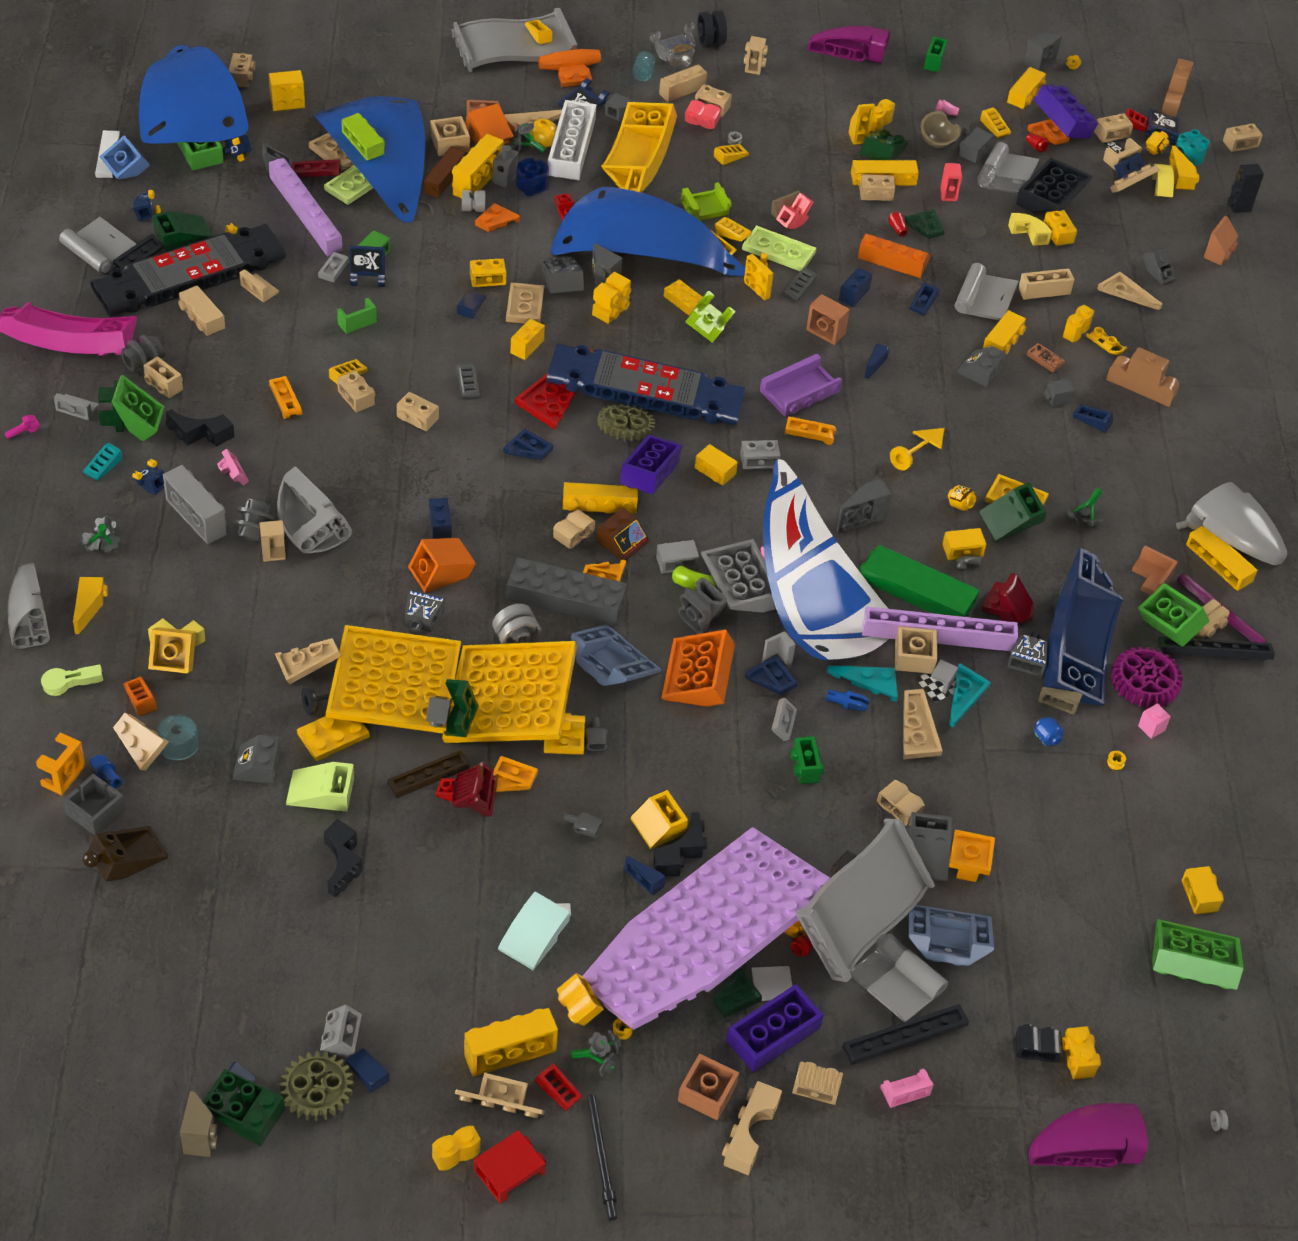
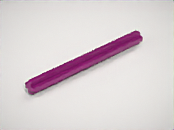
(1233, 619)

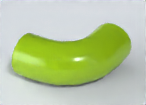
(688, 578)

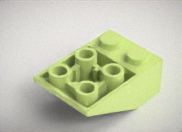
(322, 786)

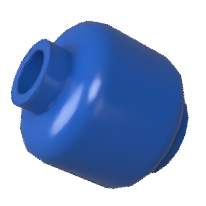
(1049, 731)

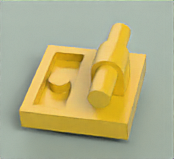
(758, 275)
(571, 737)

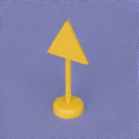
(902, 457)

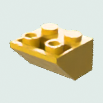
(660, 820)

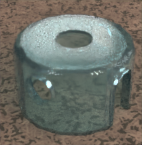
(180, 745)

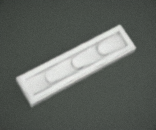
(107, 141)

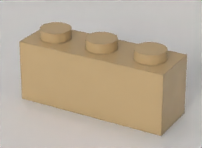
(682, 83)
(1046, 284)
(201, 310)

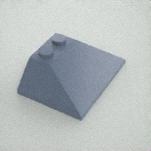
(610, 656)
(950, 935)

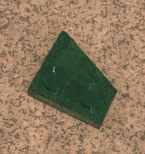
(925, 223)
(737, 995)

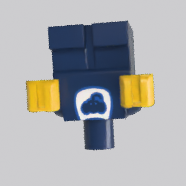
(237, 147)
(143, 206)
(150, 478)

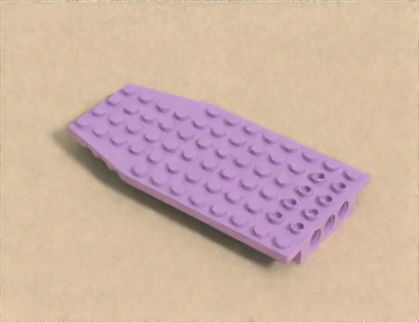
(703, 928)

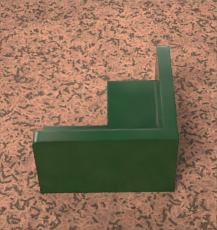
(463, 710)

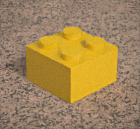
(286, 90)
(172, 650)

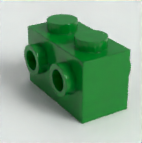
(806, 760)

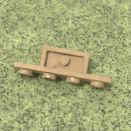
(502, 1092)

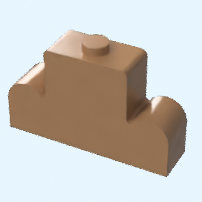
(1177, 87)
(1145, 376)

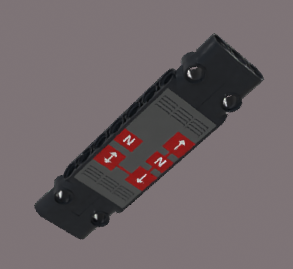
(198, 263)

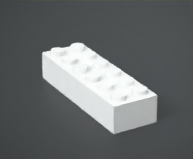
(571, 140)

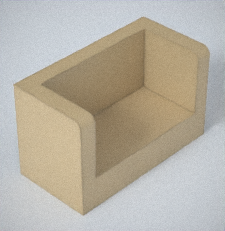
(1113, 158)
(272, 540)

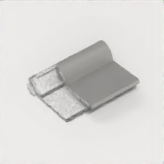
(1005, 170)
(898, 978)

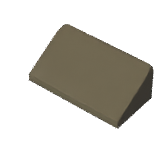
(786, 200)

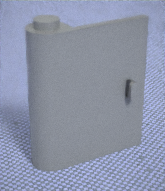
(97, 244)
(983, 294)

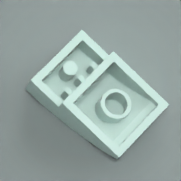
(534, 930)

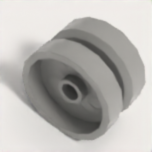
(517, 625)

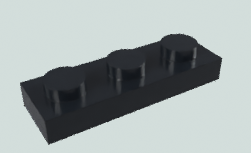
(142, 250)

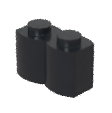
(1038, 1043)

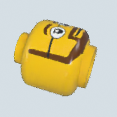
(1157, 142)
(961, 498)

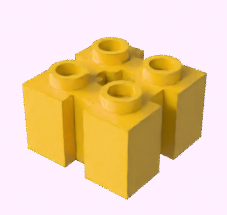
(611, 297)

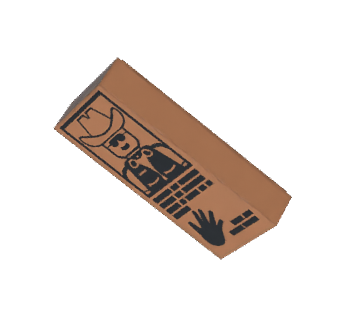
(1045, 357)

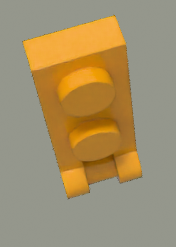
(285, 397)
(810, 430)

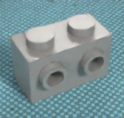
(759, 454)
(341, 1032)

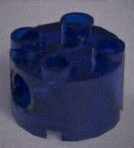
(532, 176)

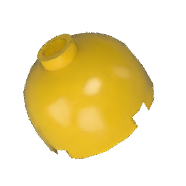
(544, 132)

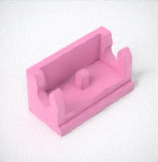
(907, 1089)

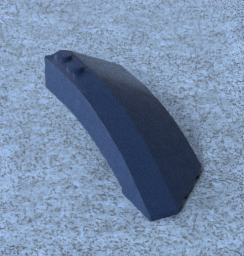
(1082, 630)

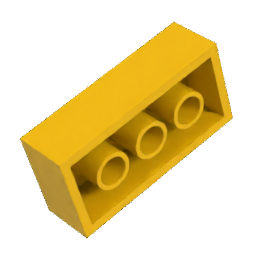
(477, 166)
(510, 1041)

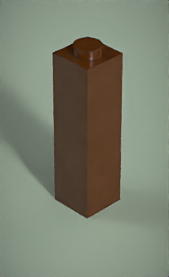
(441, 174)

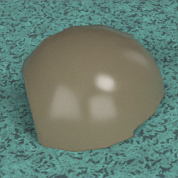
(938, 130)

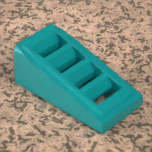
(108, 452)

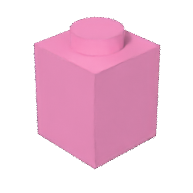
(1154, 721)

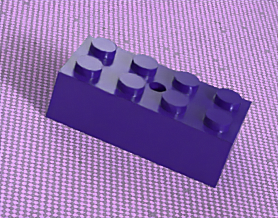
(1066, 111)
(650, 464)
(774, 1028)

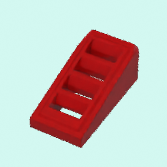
(1138, 120)
(558, 1076)

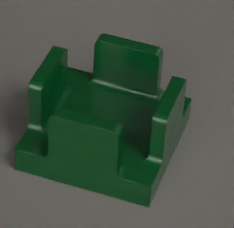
(109, 417)

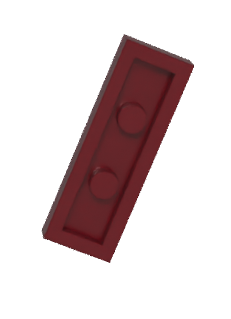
(317, 168)

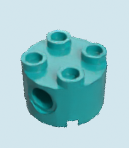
(1193, 146)

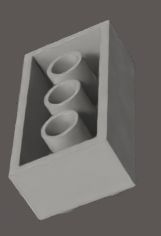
(195, 504)

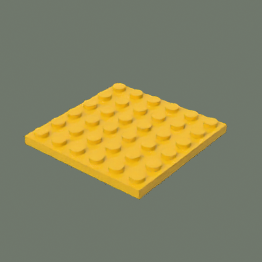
(391, 677)
(517, 690)

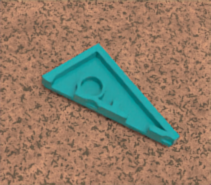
(869, 678)
(967, 690)

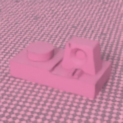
(231, 463)

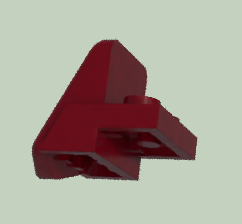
(1010, 601)
(475, 789)

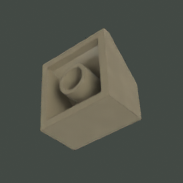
(198, 1128)

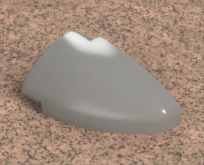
(309, 515)
(1241, 523)
(26, 610)

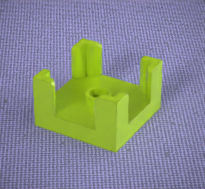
(708, 319)

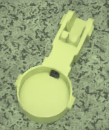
(55, 683)

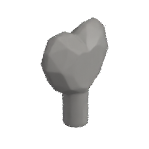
(1191, 521)

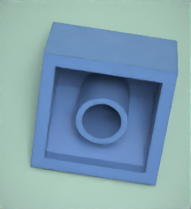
(124, 159)

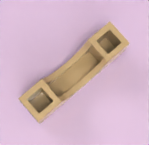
(761, 1106)

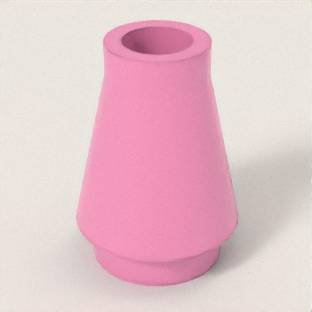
(947, 108)

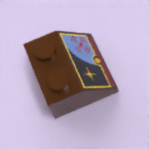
(622, 534)

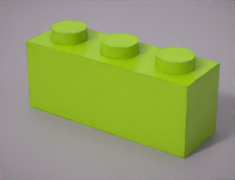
(363, 136)

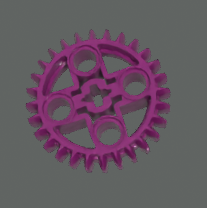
(1151, 684)

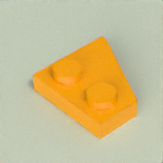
(607, 571)
(513, 775)

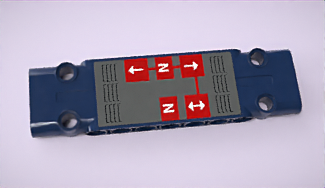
(646, 384)

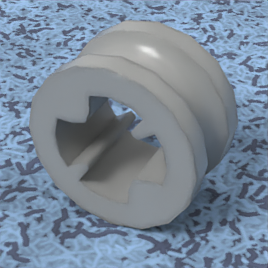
(734, 138)
(1219, 1120)

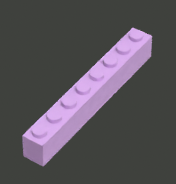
(305, 206)
(950, 629)

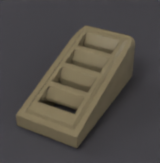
(1061, 699)

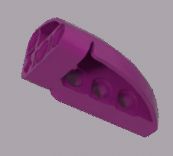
(852, 43)
(1093, 1137)

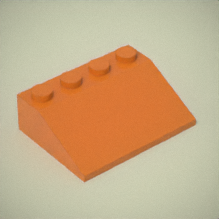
(699, 669)

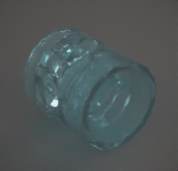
(644, 66)

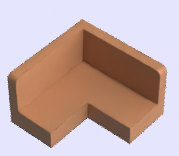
(1155, 567)

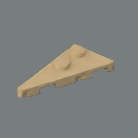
(518, 119)
(1125, 288)

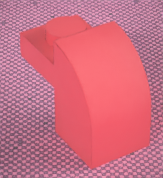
(796, 215)

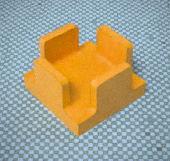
(971, 854)

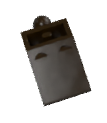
(124, 852)

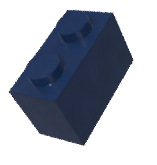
(855, 287)
(440, 518)

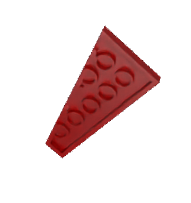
(546, 401)

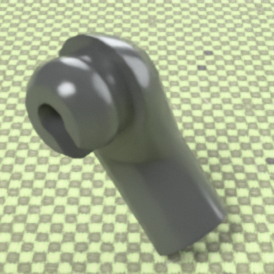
(968, 560)

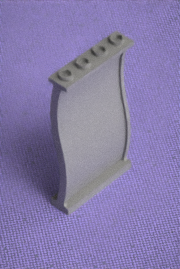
(509, 39)
(865, 899)

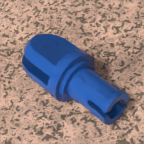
(848, 700)
(105, 770)

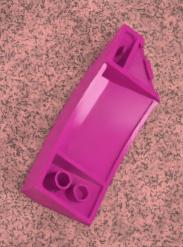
(67, 332)

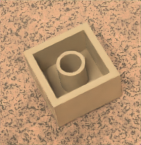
(449, 133)
(915, 649)

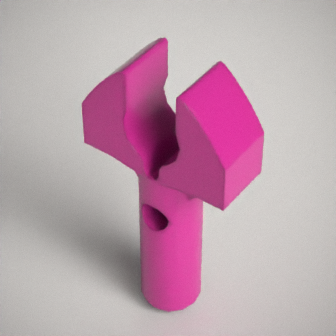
(29, 423)

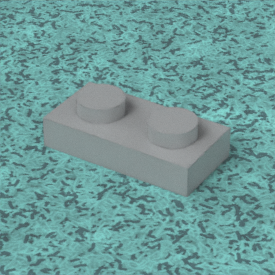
(333, 267)
(784, 719)

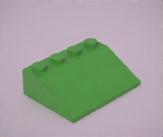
(1197, 954)

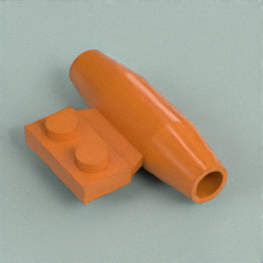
(570, 64)

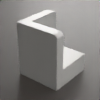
(945, 673)

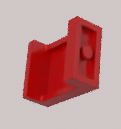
(509, 1165)

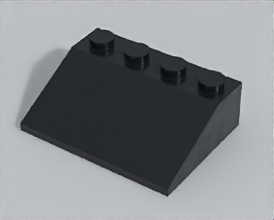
(1052, 187)

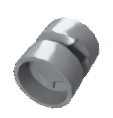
(473, 201)

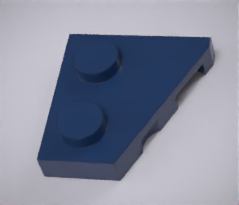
(528, 445)
(773, 676)

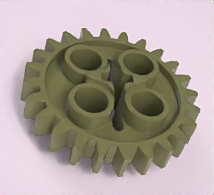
(626, 422)
(317, 1085)

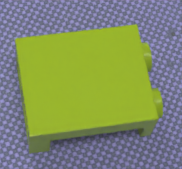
(706, 204)

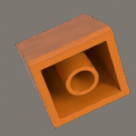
(488, 121)
(440, 563)

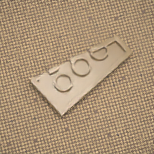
(919, 730)

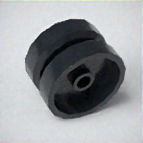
(712, 28)

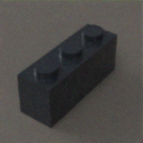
(1245, 188)

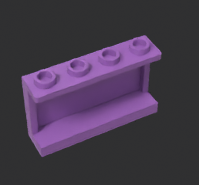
(799, 386)

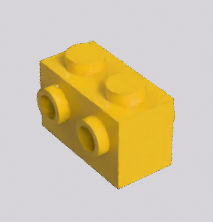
(1061, 227)
(487, 272)
(1080, 1052)

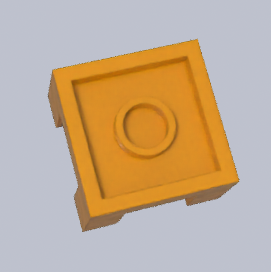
(65, 768)

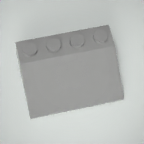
(741, 576)

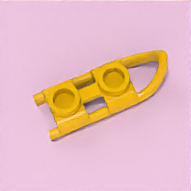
(1109, 341)

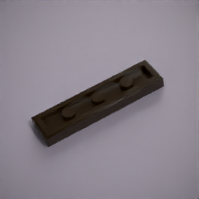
(428, 774)

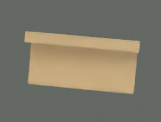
(257, 286)

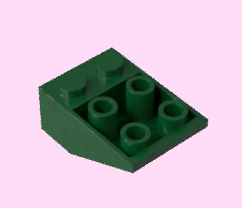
(883, 145)
(179, 229)
(1013, 512)
(244, 1106)

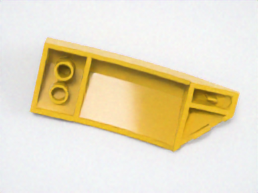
(640, 144)

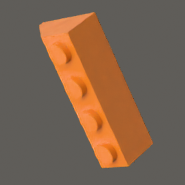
(893, 255)

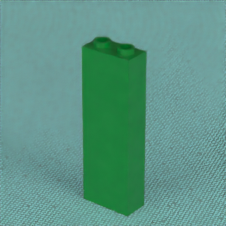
(918, 583)

